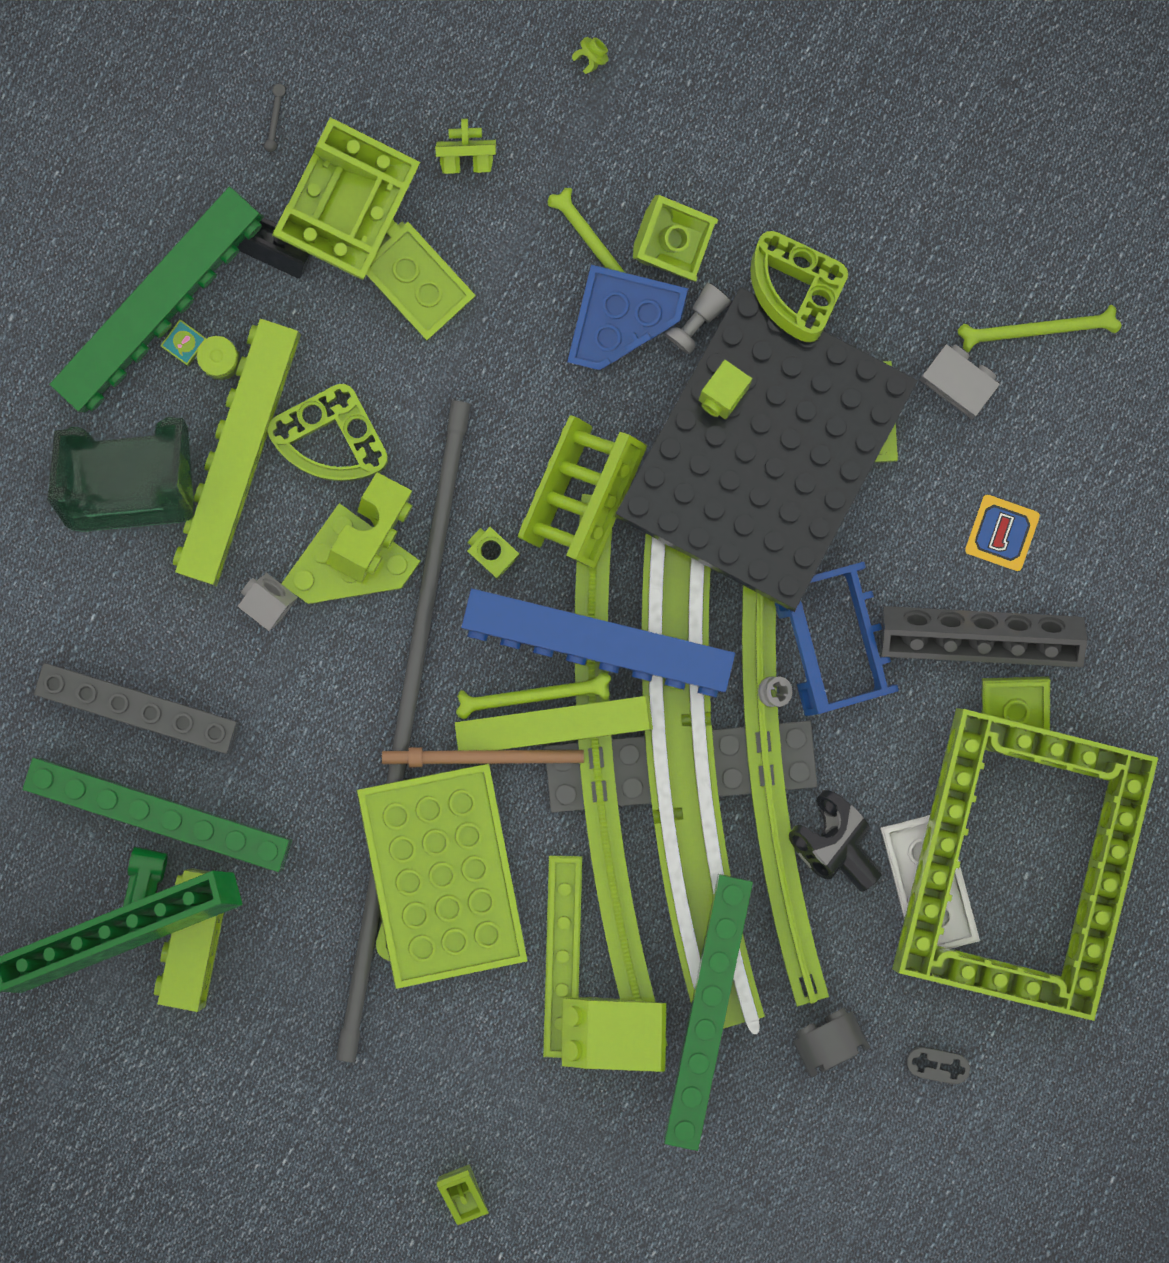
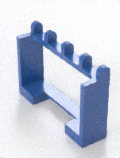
(812, 691)

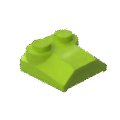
(673, 237)

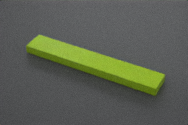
(555, 725)
(561, 945)

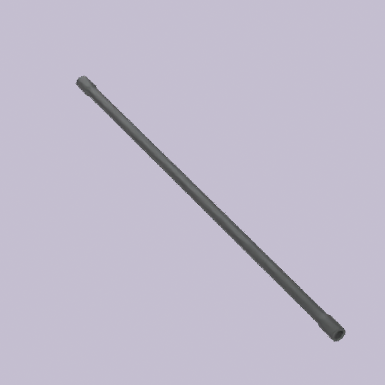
(456, 430)

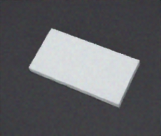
(903, 849)

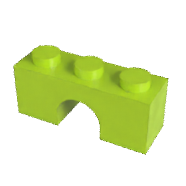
(357, 550)

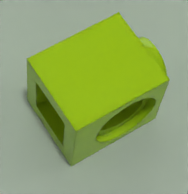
(724, 390)
(503, 562)

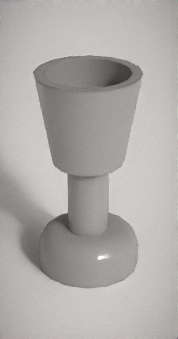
(706, 308)

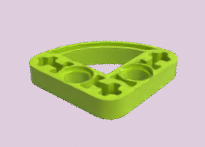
(819, 284)
(343, 417)

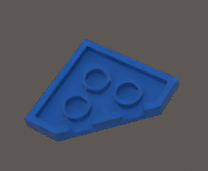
(621, 315)

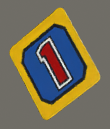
(1002, 532)

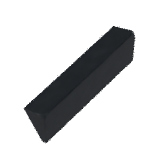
(275, 251)

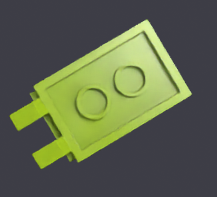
(417, 280)

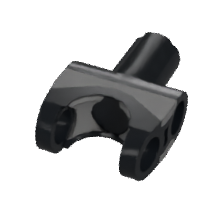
(838, 843)

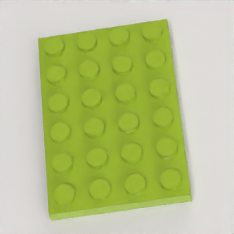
(441, 875)

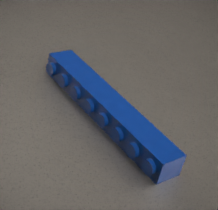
(598, 641)

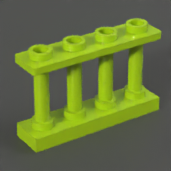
(608, 494)

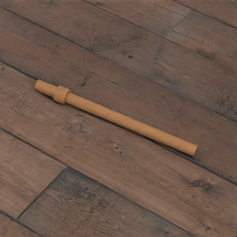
(417, 757)

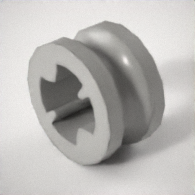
(782, 698)

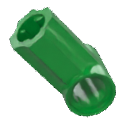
(145, 872)

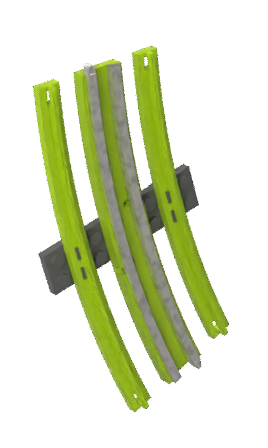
(682, 774)

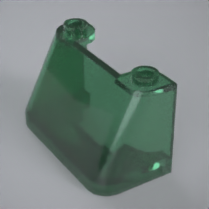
(122, 479)

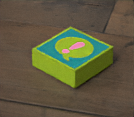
(183, 342)

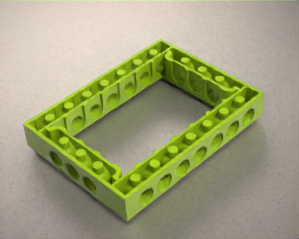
(1104, 886)

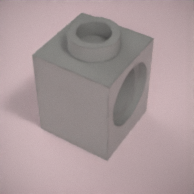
(266, 601)

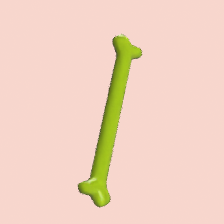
(564, 204)
(1105, 320)
(595, 686)

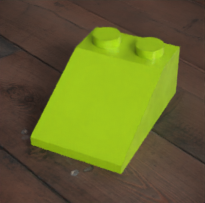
(613, 1034)

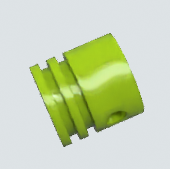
(218, 357)

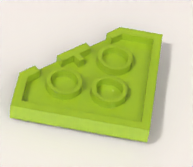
(318, 582)

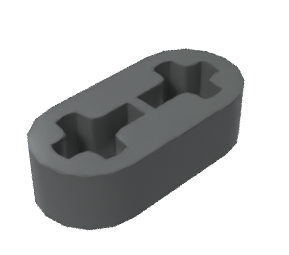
(939, 1057)

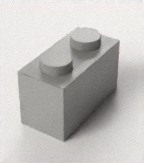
(960, 380)

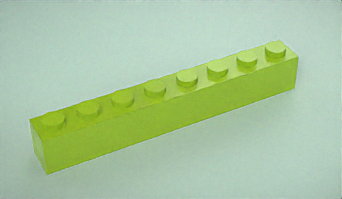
(237, 452)

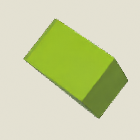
(462, 1194)

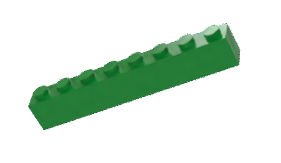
(157, 300)
(157, 814)
(119, 931)
(708, 1012)

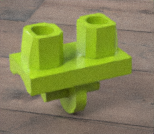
(452, 150)

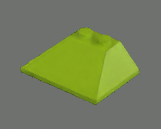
(346, 198)

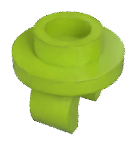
(595, 52)

